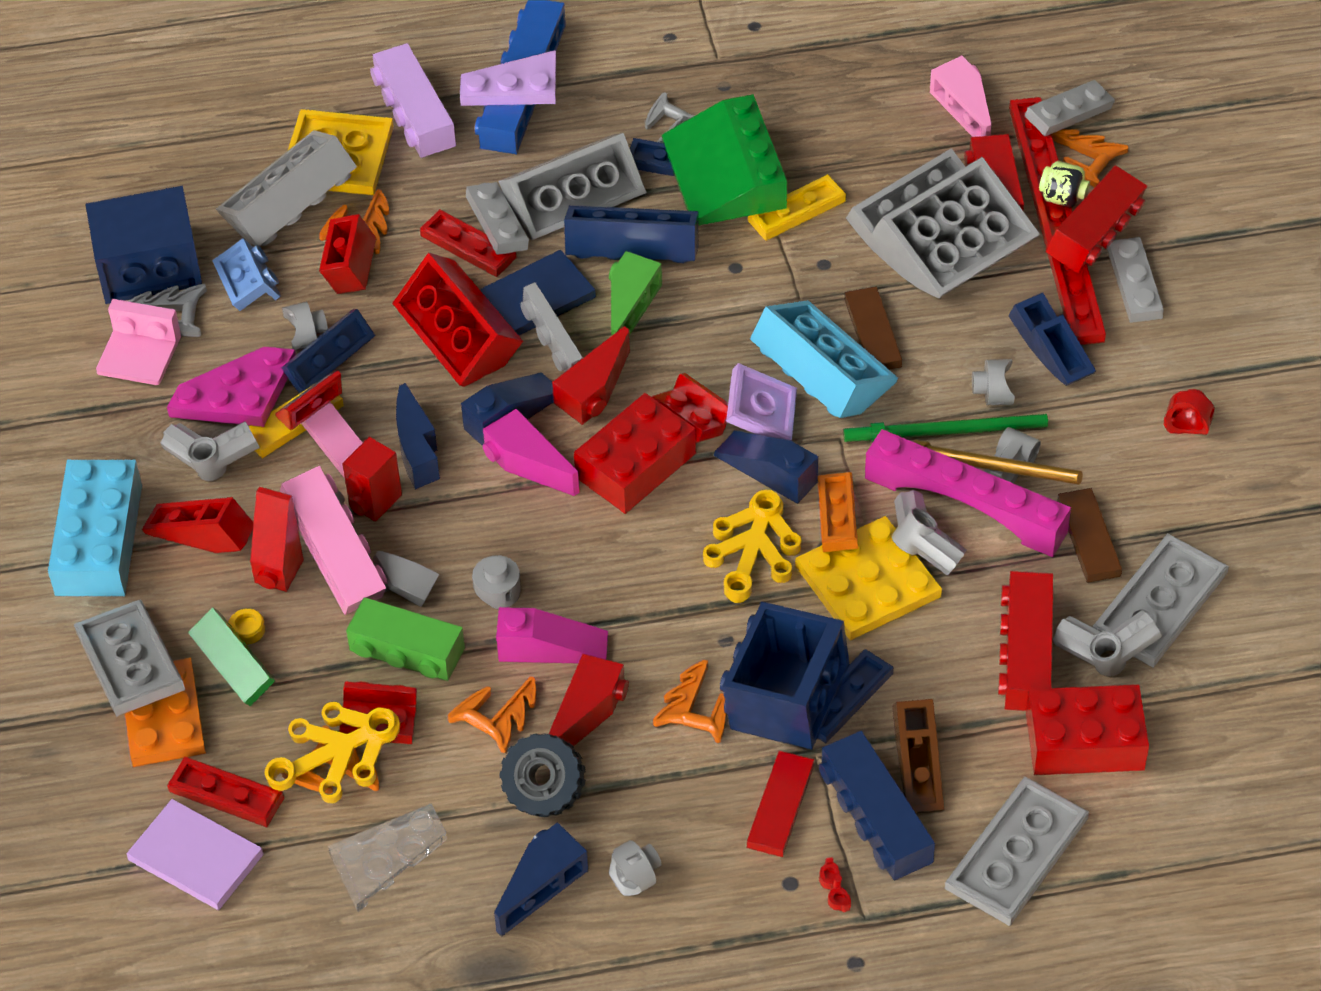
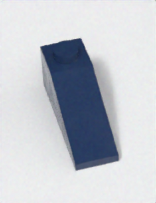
(526, 394)
(772, 462)
(546, 869)

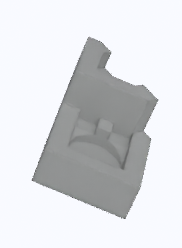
(406, 577)

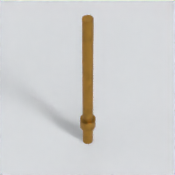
(1009, 465)

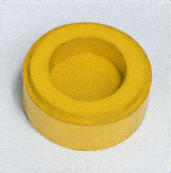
(248, 625)

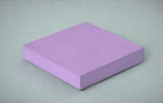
(761, 403)

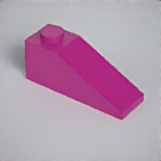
(527, 453)
(546, 637)

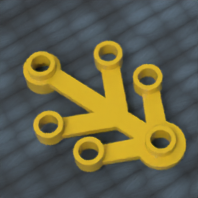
(753, 542)
(337, 747)

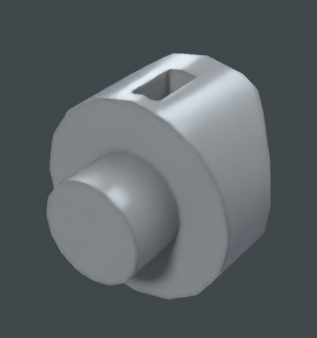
(305, 322)
(993, 382)
(495, 578)
(636, 866)

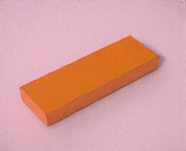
(837, 512)

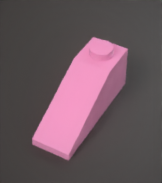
(961, 92)

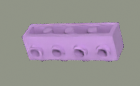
(413, 100)

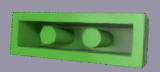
(405, 639)

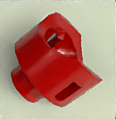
(1189, 413)

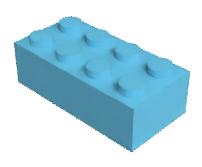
(95, 528)

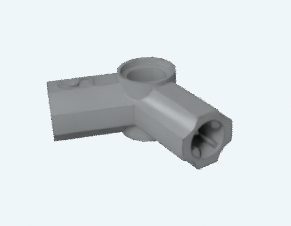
(206, 454)
(919, 533)
(1090, 643)

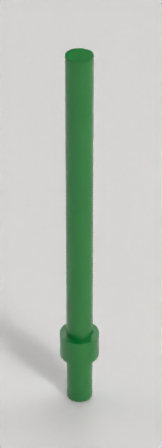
(946, 427)

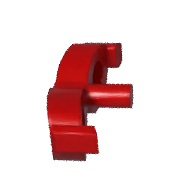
(830, 879)

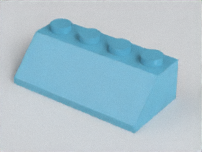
(822, 357)

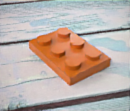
(167, 726)

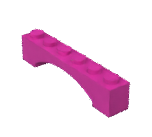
(1030, 516)

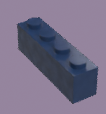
(639, 231)
(877, 806)

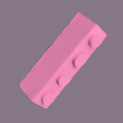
(333, 541)

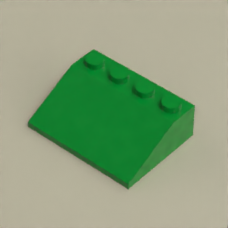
(726, 162)

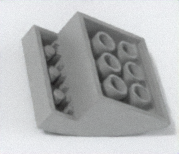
(943, 223)

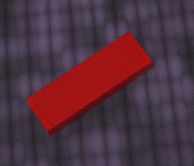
(465, 242)
(225, 791)
(780, 803)

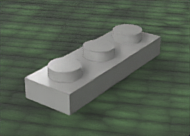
(1069, 107)
(497, 218)
(1135, 280)
(549, 328)

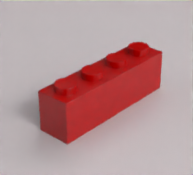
(1097, 219)
(1028, 636)

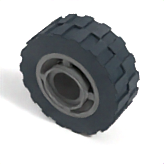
(520, 770)

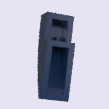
(1051, 339)
(416, 439)

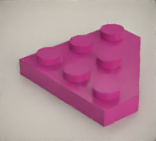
(235, 391)

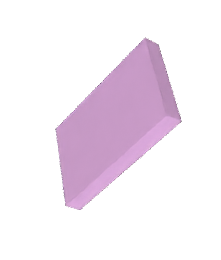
(195, 854)

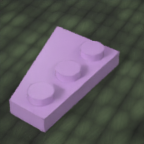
(512, 83)

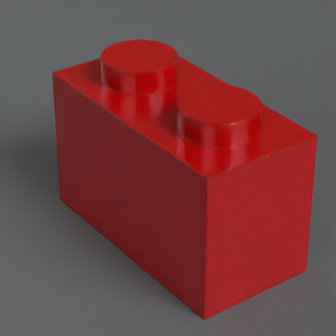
(347, 254)
(372, 479)

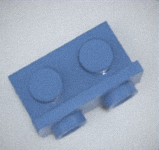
(246, 274)

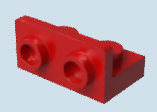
(696, 406)
(366, 696)

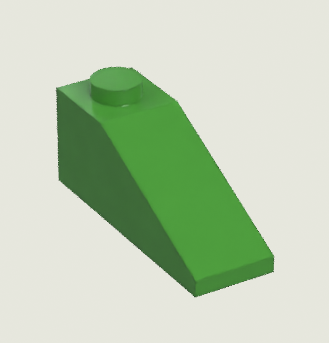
(633, 288)

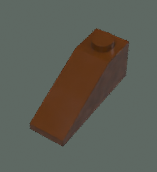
(918, 754)

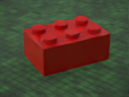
(635, 453)
(1087, 729)

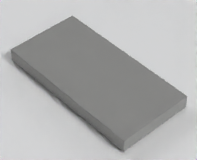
(1171, 591)
(129, 657)
(1016, 850)

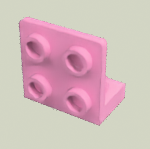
(140, 342)

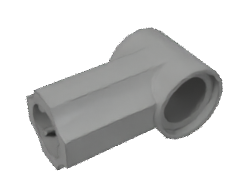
(1015, 446)

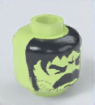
(1064, 184)

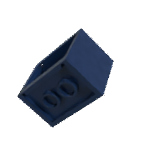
(143, 243)
(785, 674)

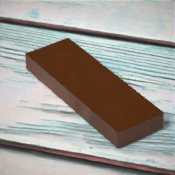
(873, 326)
(1090, 536)

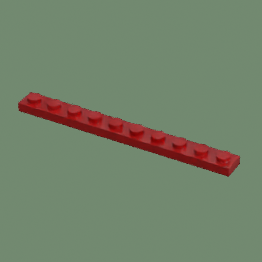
(1073, 288)

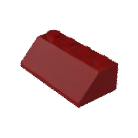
(456, 320)

